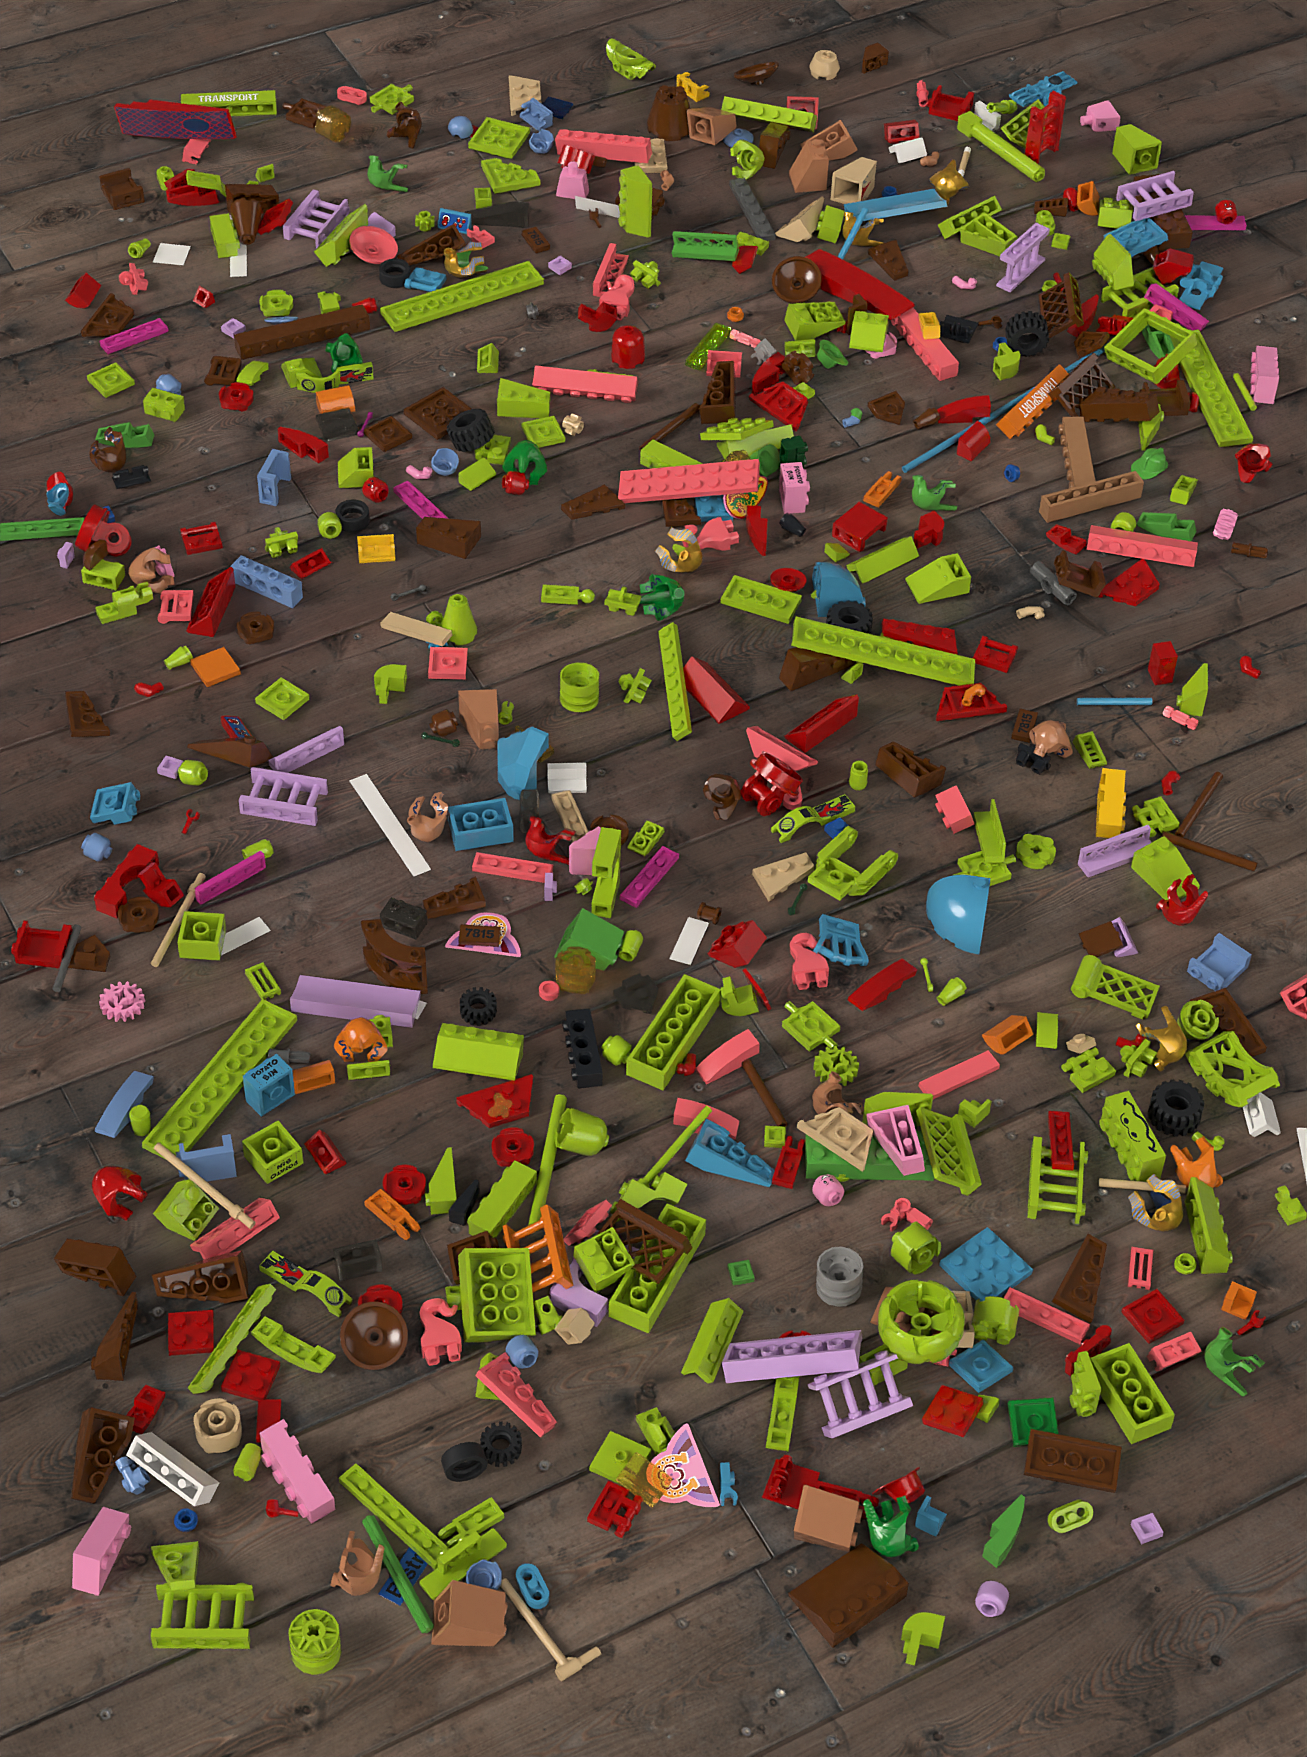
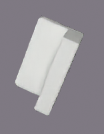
(990, 120)
(909, 150)
(567, 777)
(1261, 1115)

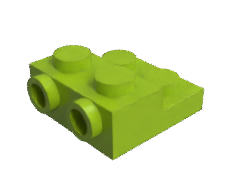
(1085, 1386)

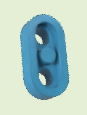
(533, 1587)

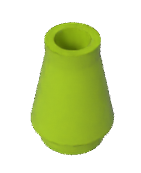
(138, 248)
(178, 657)
(952, 990)

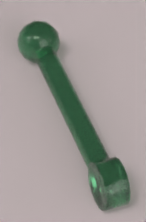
(455, 743)
(791, 910)

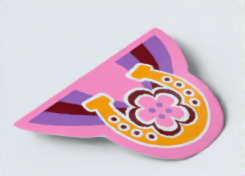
(507, 944)
(687, 1470)

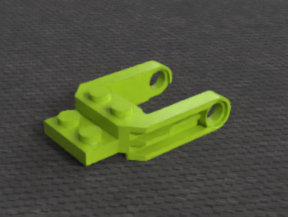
(839, 878)

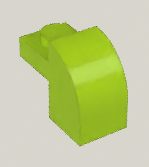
(1006, 363)
(390, 678)
(739, 1000)
(921, 1629)

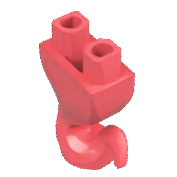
(619, 295)
(715, 535)
(807, 965)
(439, 1335)

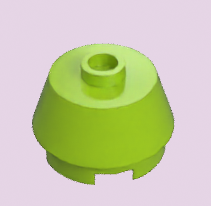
(1197, 1020)

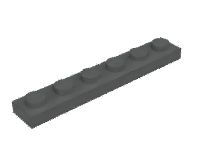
(752, 209)

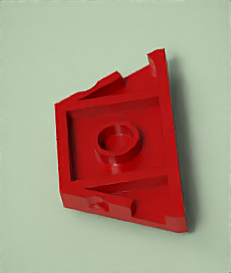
(782, 403)
(1132, 585)
(952, 707)
(481, 1101)

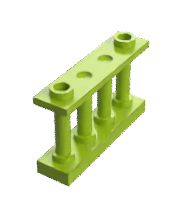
(1140, 279)
(1038, 1186)
(203, 1638)

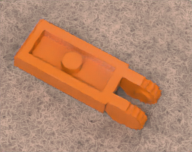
(882, 489)
(391, 1213)

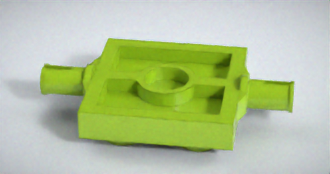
(390, 97)
(975, 866)
(810, 1025)

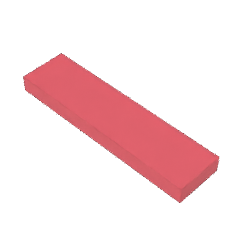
(511, 867)
(959, 1075)
(1048, 1316)

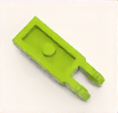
(477, 1518)

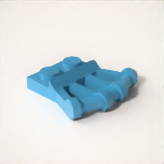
(843, 932)

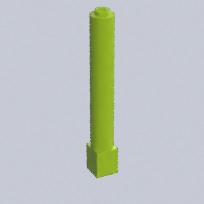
(972, 126)

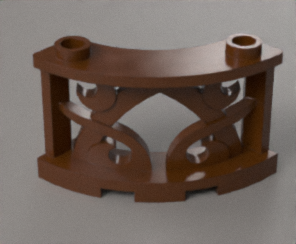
(382, 948)

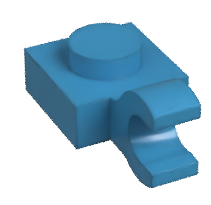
(726, 1480)

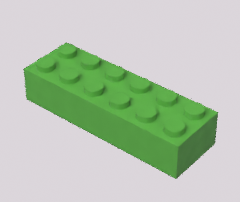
(878, 1166)

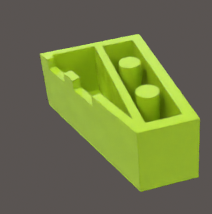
(987, 235)
(522, 400)

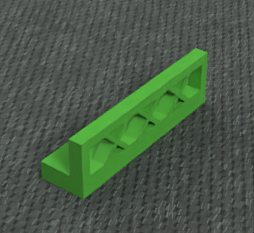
(705, 249)

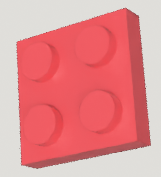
(447, 663)
(586, 1225)

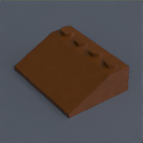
(849, 1593)

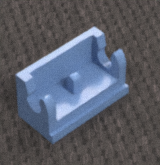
(537, 115)

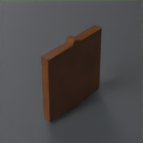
(1101, 939)

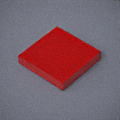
(1152, 1316)

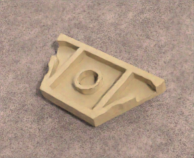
(522, 91)
(841, 1135)

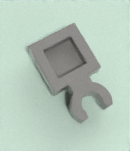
(763, 351)

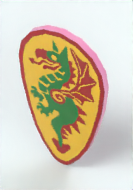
(737, 503)

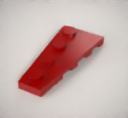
(921, 635)

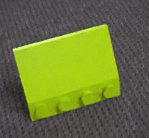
(496, 1294)

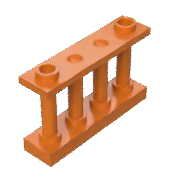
(553, 1239)

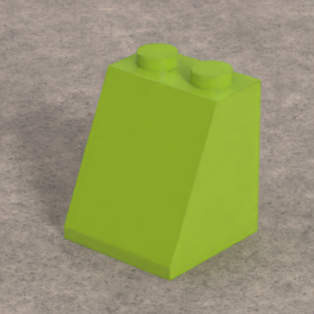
(1136, 149)

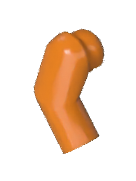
(972, 691)

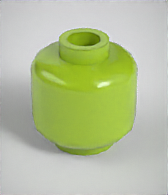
(1124, 521)
(329, 525)
(192, 772)
(616, 1050)

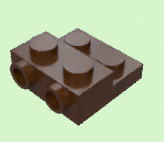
(480, 1240)

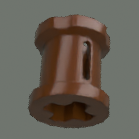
(709, 913)

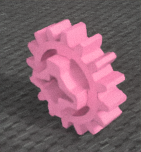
(122, 1001)

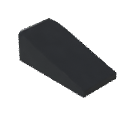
(463, 1206)

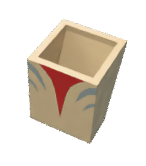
(853, 181)

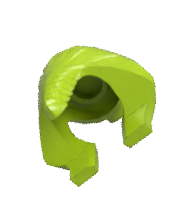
(750, 159)

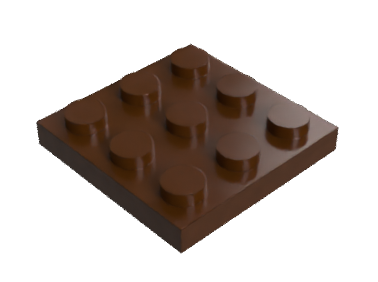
(436, 412)

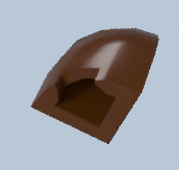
(95, 554)

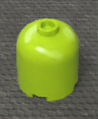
(581, 1133)

